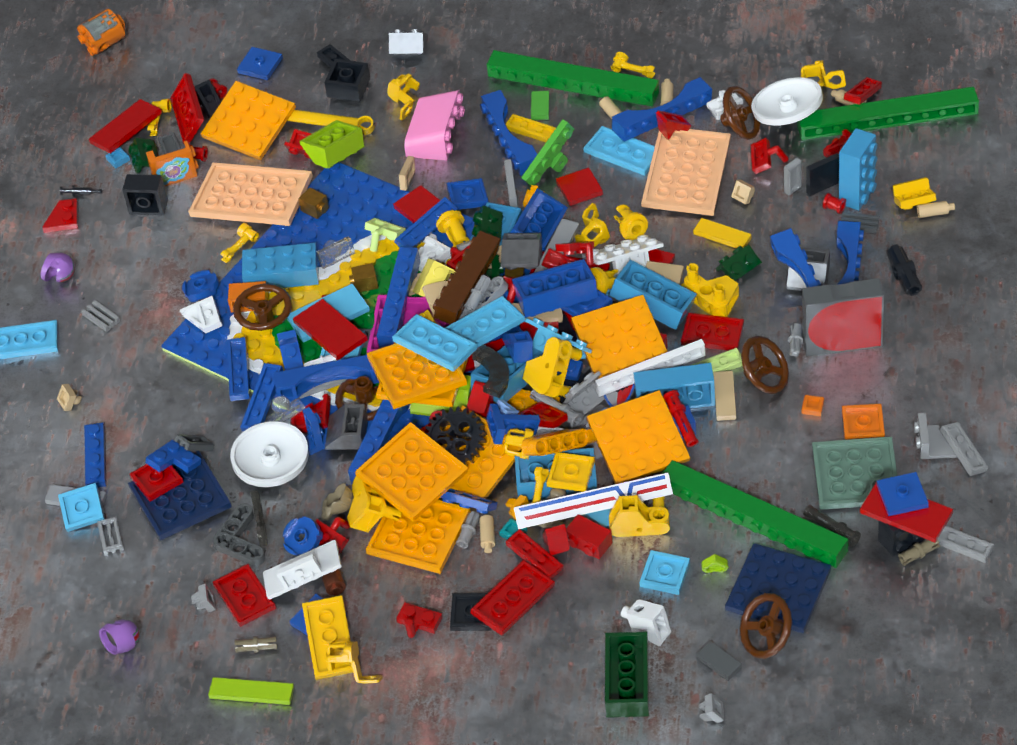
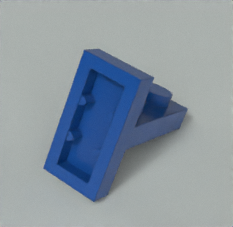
(290, 350)
(500, 424)
(316, 435)

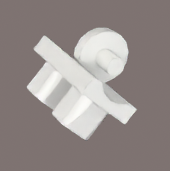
(716, 104)

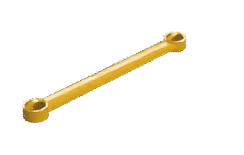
(325, 119)

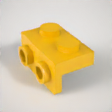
(913, 193)

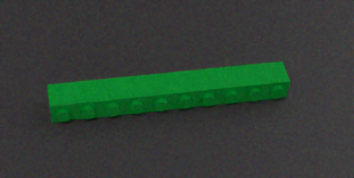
(573, 78)
(889, 113)
(757, 515)

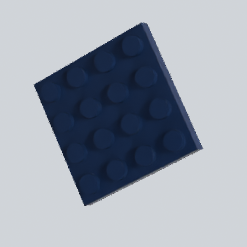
(186, 504)
(780, 573)

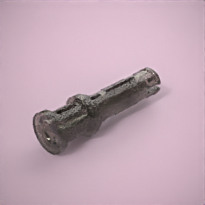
(832, 525)

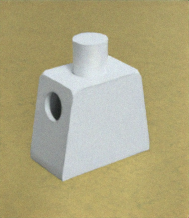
(648, 618)

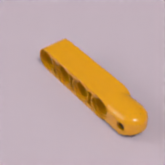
(557, 441)

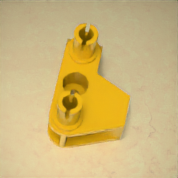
(713, 296)
(542, 371)
(368, 508)
(634, 518)

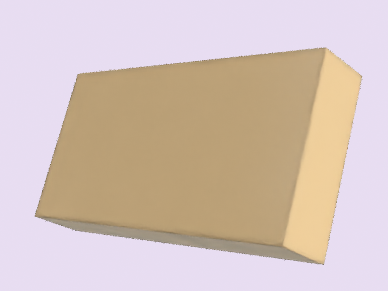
(407, 173)

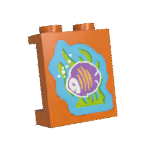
(175, 165)

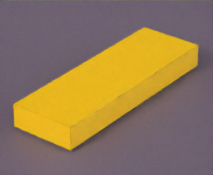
(529, 128)
(722, 233)

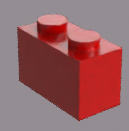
(588, 536)

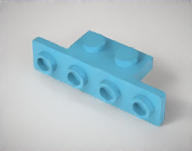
(545, 333)

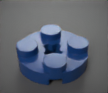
(201, 285)
(299, 526)

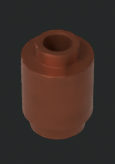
(334, 582)

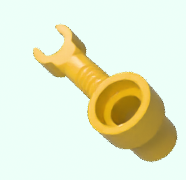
(620, 62)
(166, 107)
(246, 233)
(540, 477)

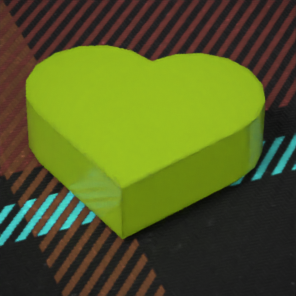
(714, 564)

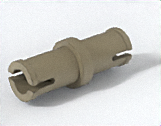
(917, 551)
(256, 644)

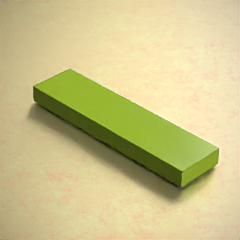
(251, 691)

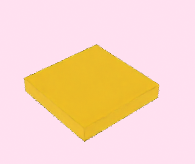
(570, 472)

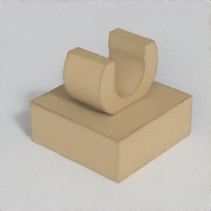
(743, 191)
(68, 397)

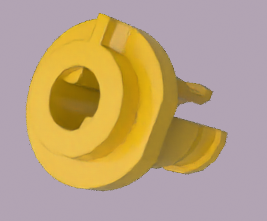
(631, 223)
(451, 224)
(604, 279)

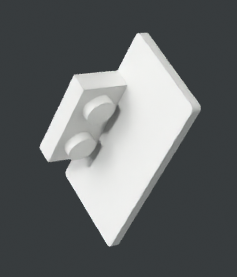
(628, 250)
(302, 569)

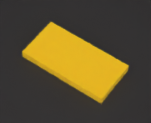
(326, 625)

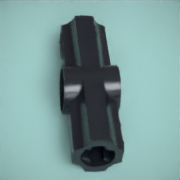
(904, 270)

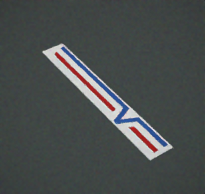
(591, 500)

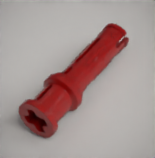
(678, 412)

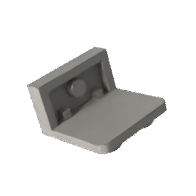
(583, 396)
(931, 440)

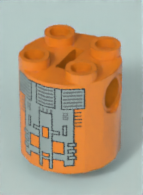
(101, 31)

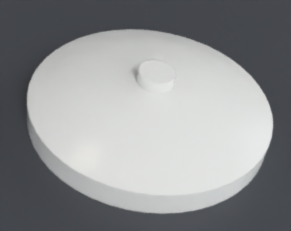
(787, 101)
(269, 454)

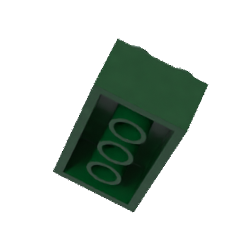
(626, 674)

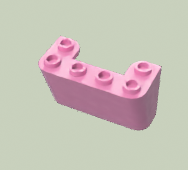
(432, 125)

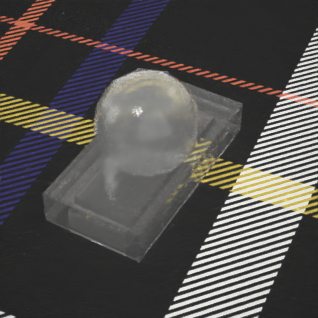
(335, 251)
(285, 409)

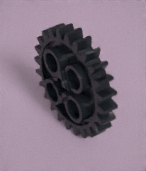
(458, 421)

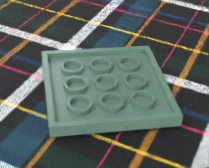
(850, 469)

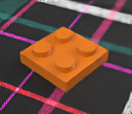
(863, 421)

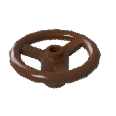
(737, 114)
(262, 309)
(762, 365)
(363, 391)
(768, 626)

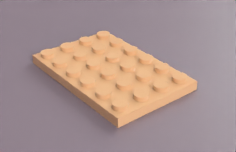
(686, 171)
(250, 194)

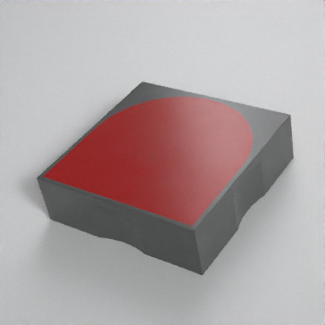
(842, 317)

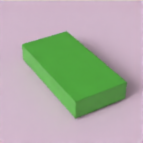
(540, 105)

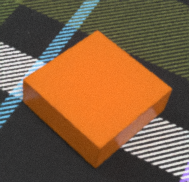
(812, 405)

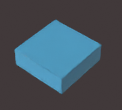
(117, 157)

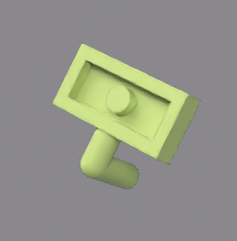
(380, 227)

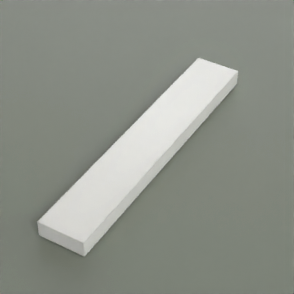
(667, 360)

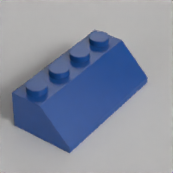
(540, 216)
(555, 288)

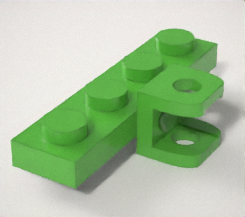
(549, 154)

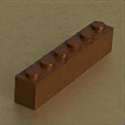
(467, 274)

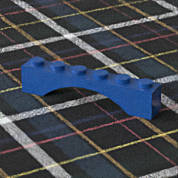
(496, 112)
(636, 122)
(848, 242)
(788, 251)
(403, 275)
(517, 342)
(297, 381)
(376, 434)

